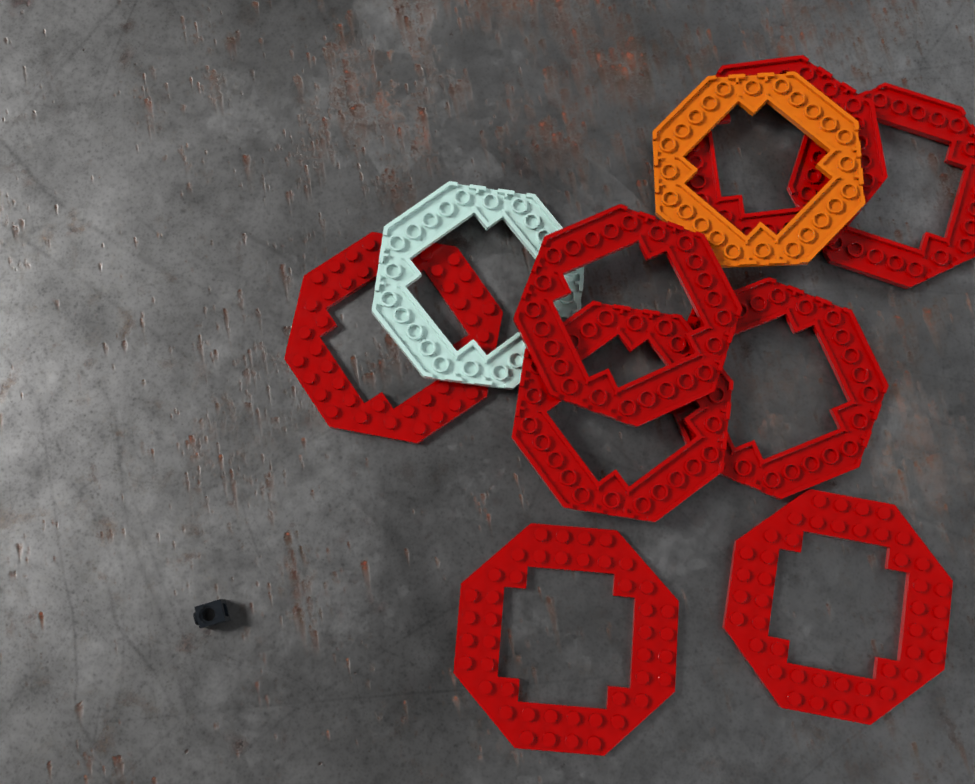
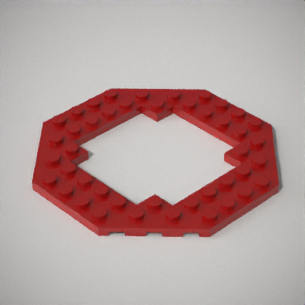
(702, 156)
(883, 257)
(854, 370)
(327, 383)
(659, 390)
(562, 466)
(923, 617)
(557, 725)

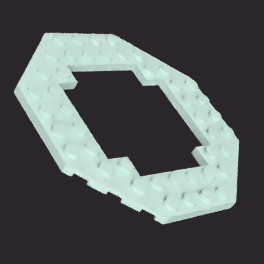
(408, 321)

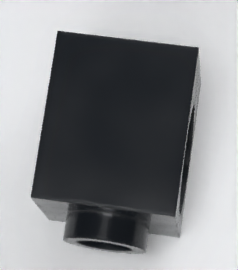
(221, 613)

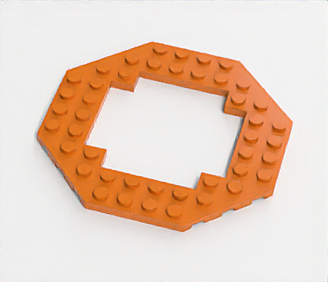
(808, 111)

